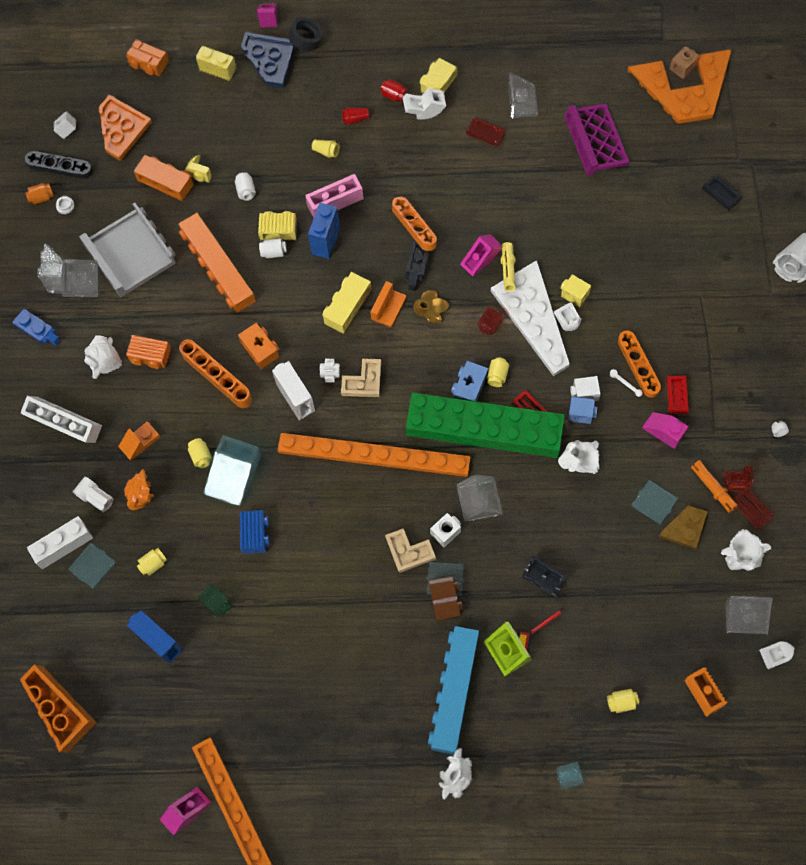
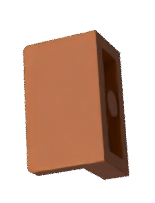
(387, 305)

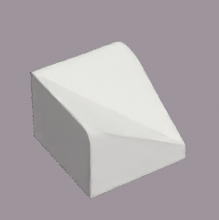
(64, 125)

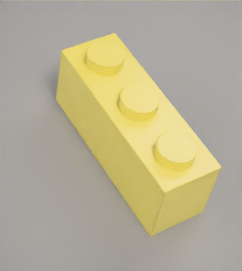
(346, 302)

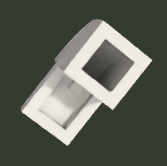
(425, 106)

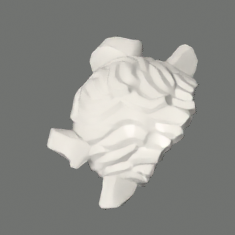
(102, 356)
(580, 457)
(745, 551)
(456, 776)

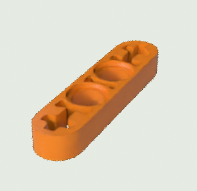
(410, 225)
(642, 362)

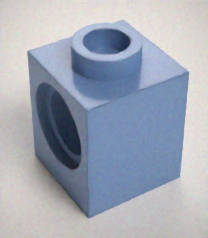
(582, 410)

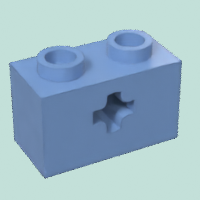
(470, 373)

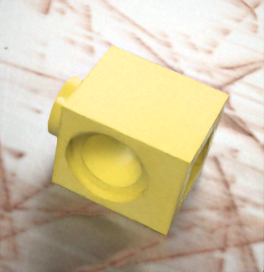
(575, 290)

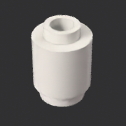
(245, 186)
(272, 248)

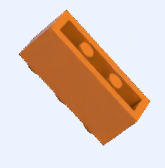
(164, 177)

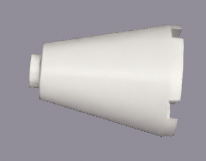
(792, 260)

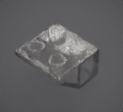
(51, 270)

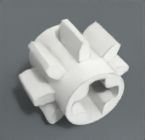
(329, 370)

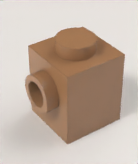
(684, 62)

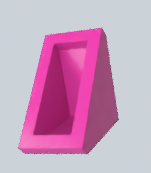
(267, 15)

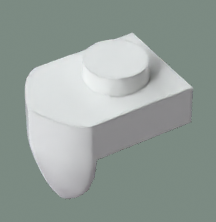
(568, 317)
(777, 654)

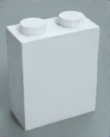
(293, 390)

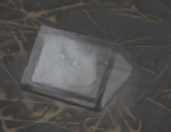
(521, 97)
(80, 278)
(479, 497)
(748, 614)

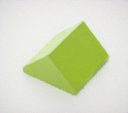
(507, 649)

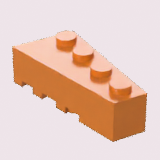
(59, 710)

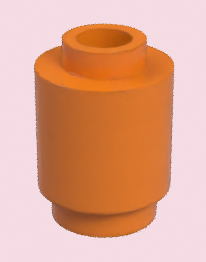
(39, 193)

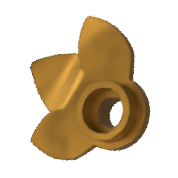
(433, 306)

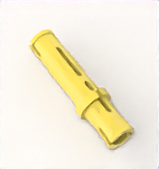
(508, 261)

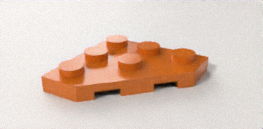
(121, 126)

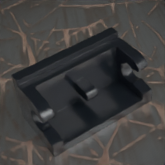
(544, 576)

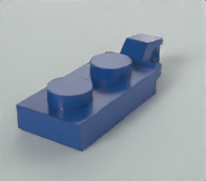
(36, 328)

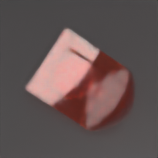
(490, 321)
(739, 480)

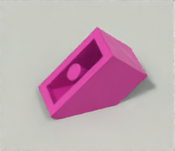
(481, 254)
(665, 428)
(184, 810)

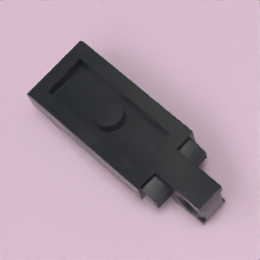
(416, 265)

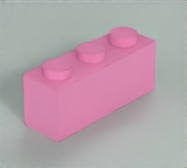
(336, 194)

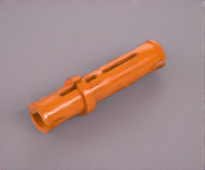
(714, 486)

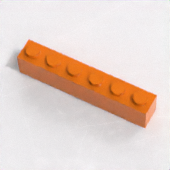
(217, 263)

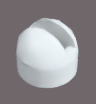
(779, 429)

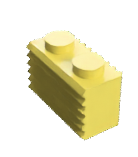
(216, 63)
(439, 76)
(277, 226)

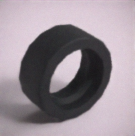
(310, 26)

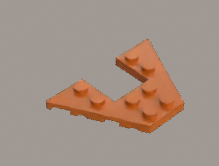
(690, 102)

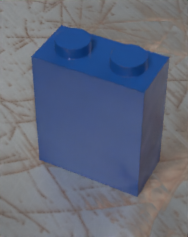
(324, 230)
(154, 637)

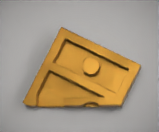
(685, 527)

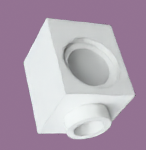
(586, 388)
(443, 537)

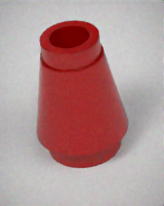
(354, 115)

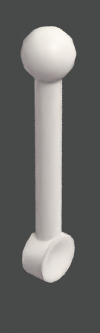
(614, 374)

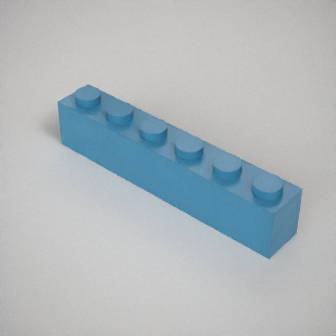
(454, 691)

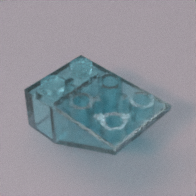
(232, 470)

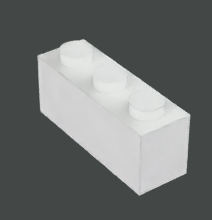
(59, 542)

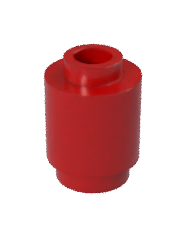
(393, 90)

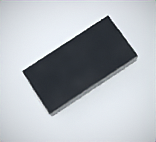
(721, 192)

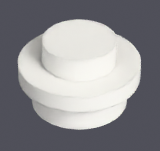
(64, 205)

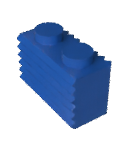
(253, 532)

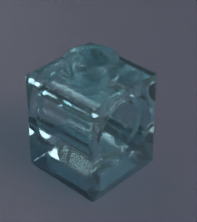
(569, 776)

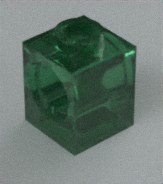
(214, 600)

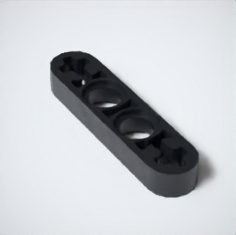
(57, 168)

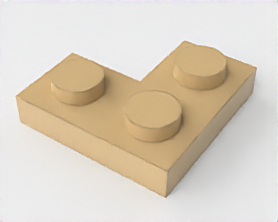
(365, 385)
(406, 555)

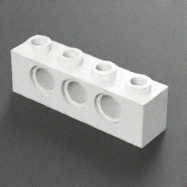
(61, 419)

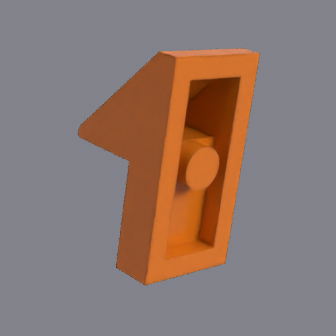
(136, 442)

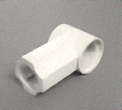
(89, 491)

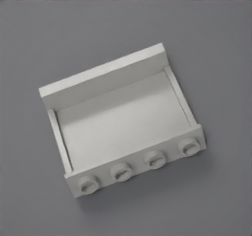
(129, 251)

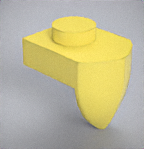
(198, 171)

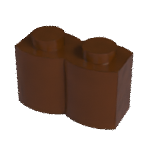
(444, 598)

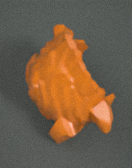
(138, 491)

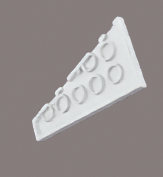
(533, 316)

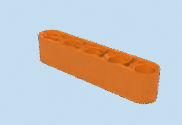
(212, 366)

